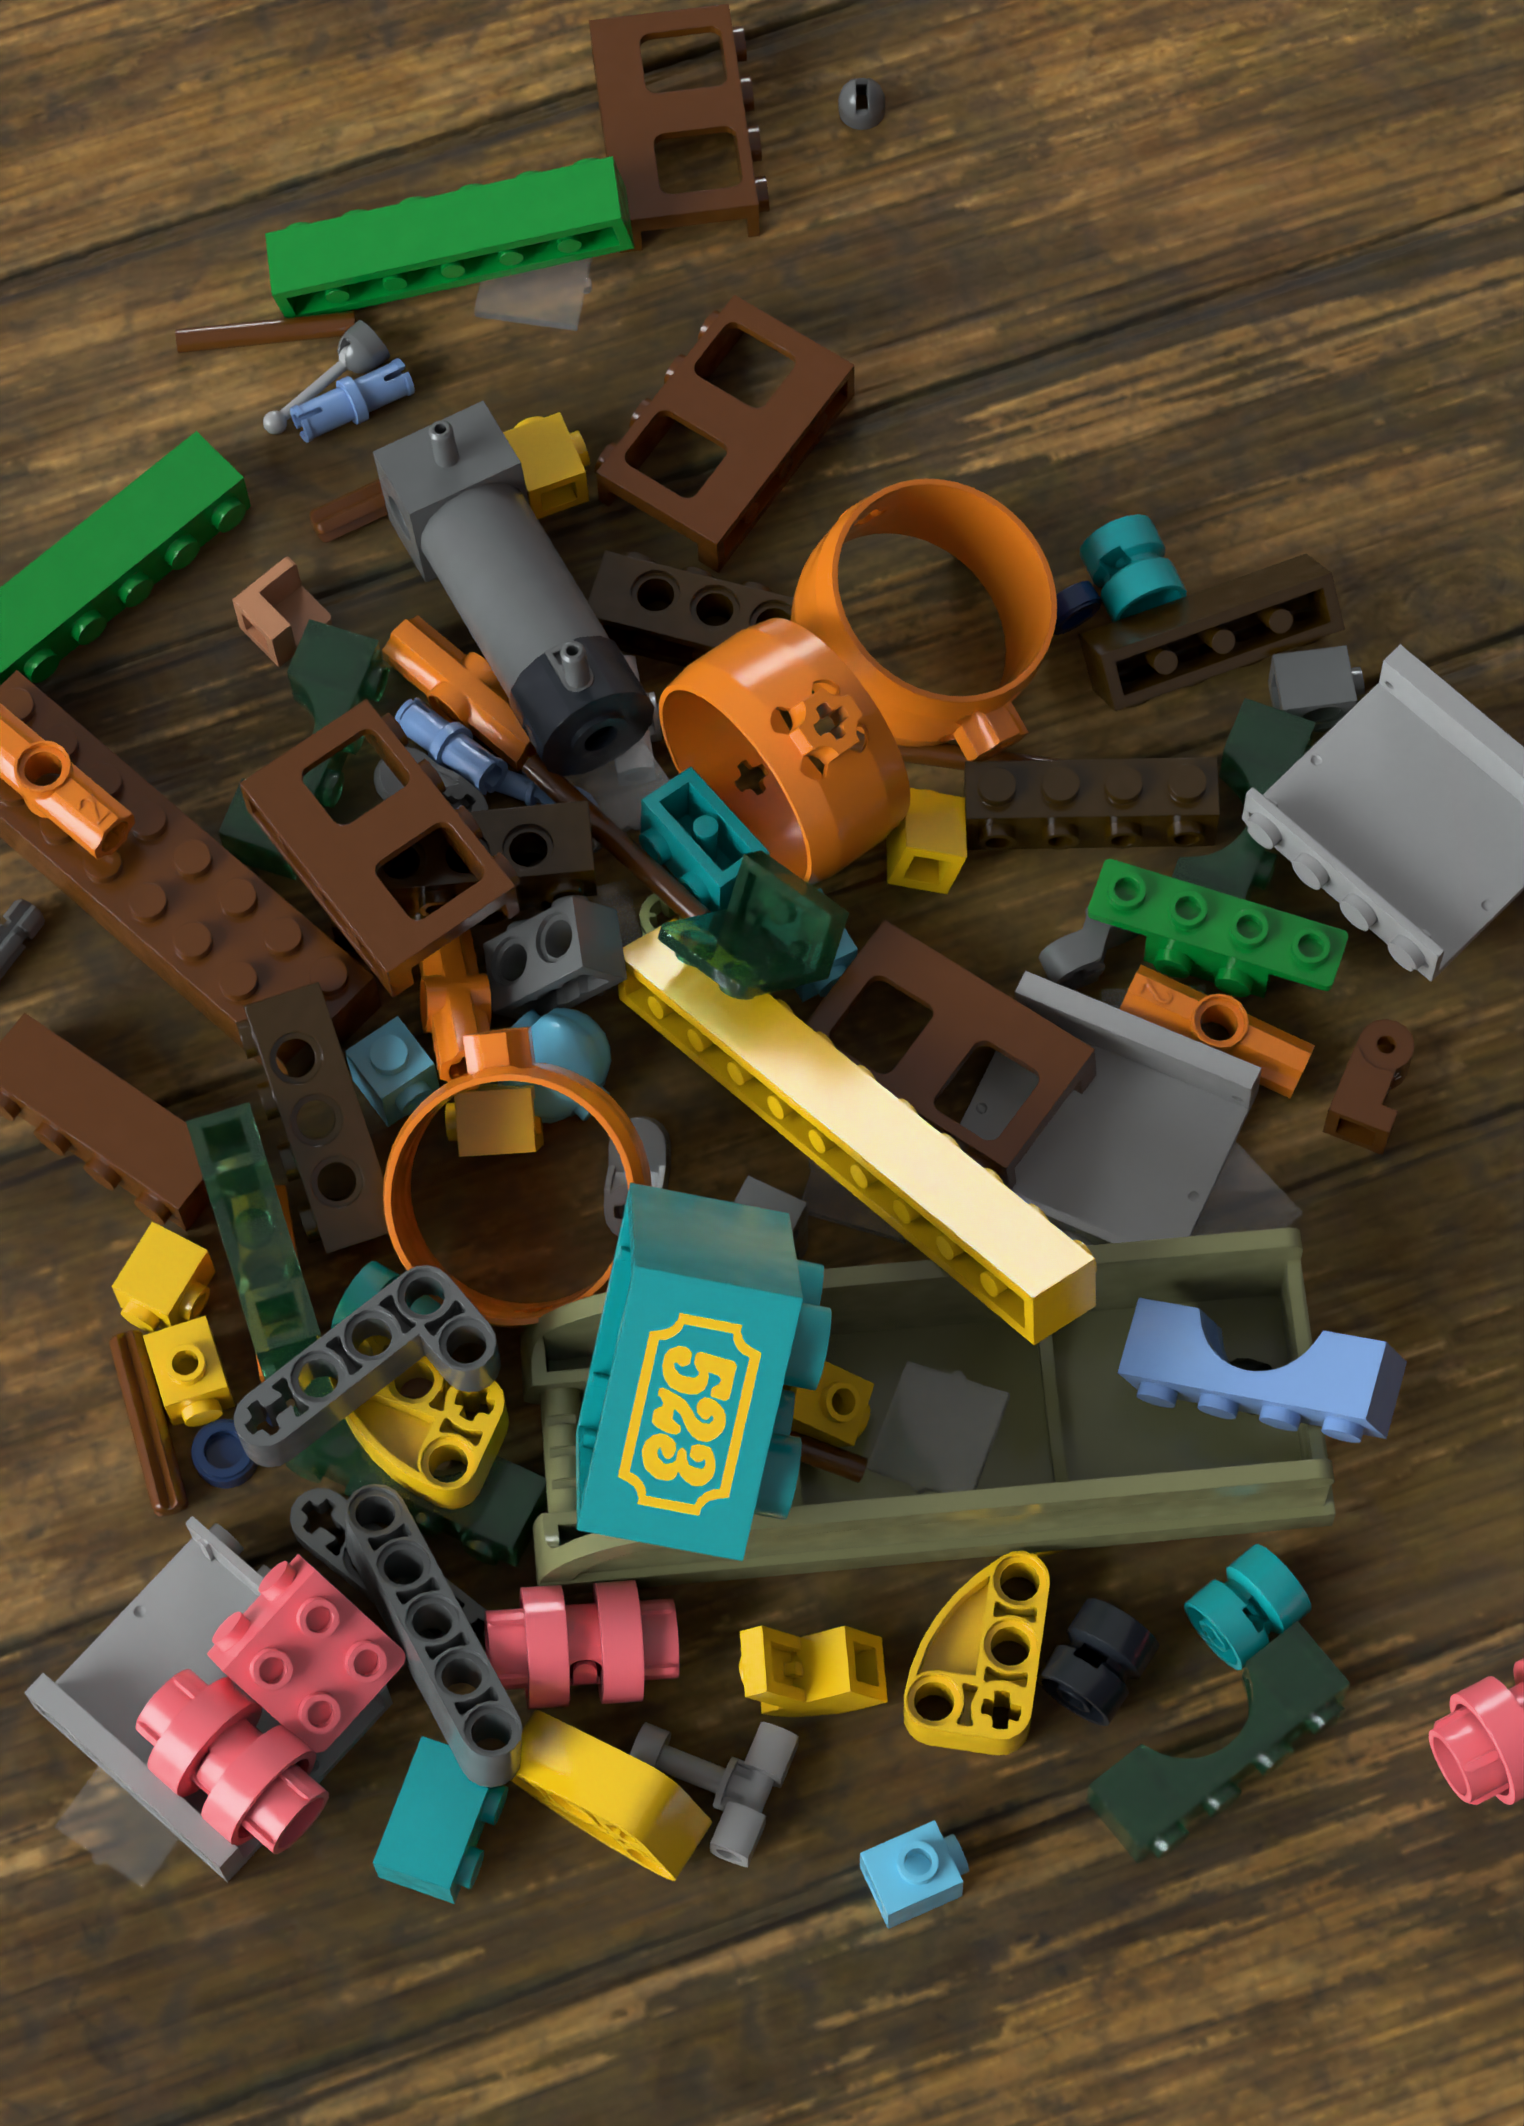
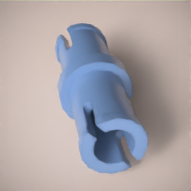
(352, 400)
(451, 746)

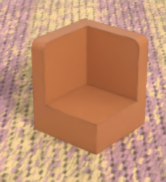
(277, 611)

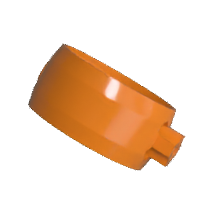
(1003, 559)
(729, 714)
(493, 1058)

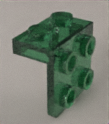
(769, 936)

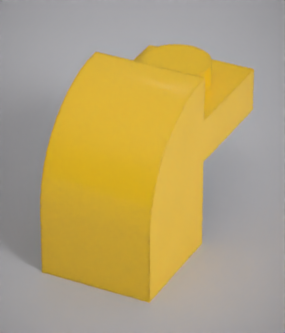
(814, 1672)

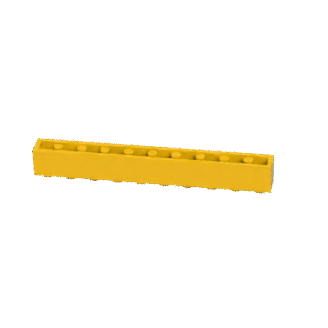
(868, 1142)

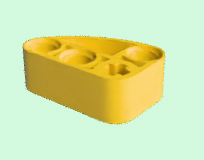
(421, 1433)
(960, 1667)
(610, 1795)

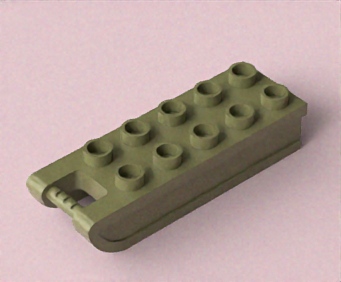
(1072, 1454)

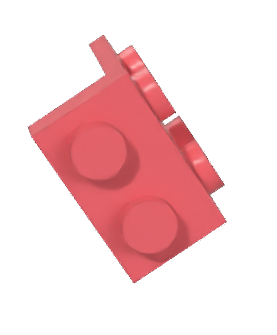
(306, 1653)

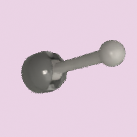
(358, 351)

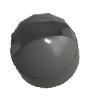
(863, 118)

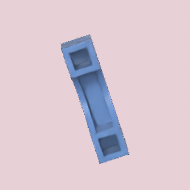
(1337, 1384)

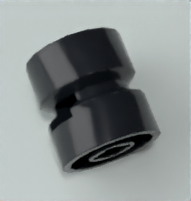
(1110, 1642)

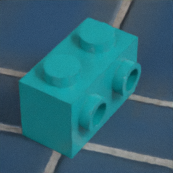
(696, 837)
(437, 1825)

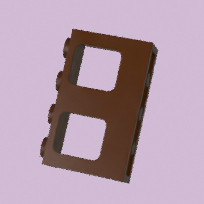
(639, 119)
(760, 443)
(343, 860)
(964, 1017)

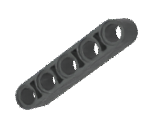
(439, 1661)

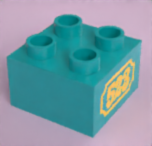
(689, 1373)

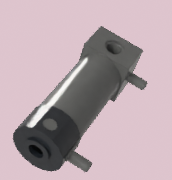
(469, 521)

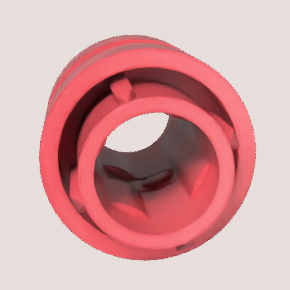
(600, 1643)
(1483, 1741)
(211, 1743)

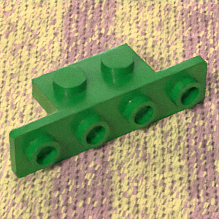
(1215, 933)

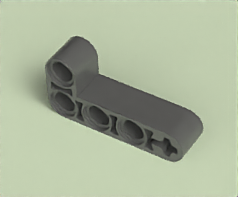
(362, 1375)

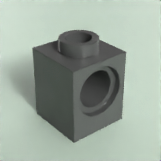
(1316, 685)

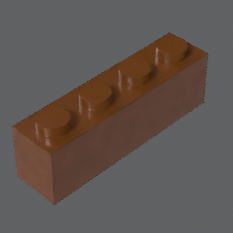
(101, 1121)

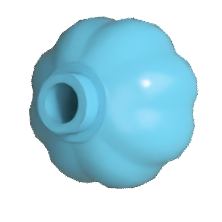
(571, 1042)

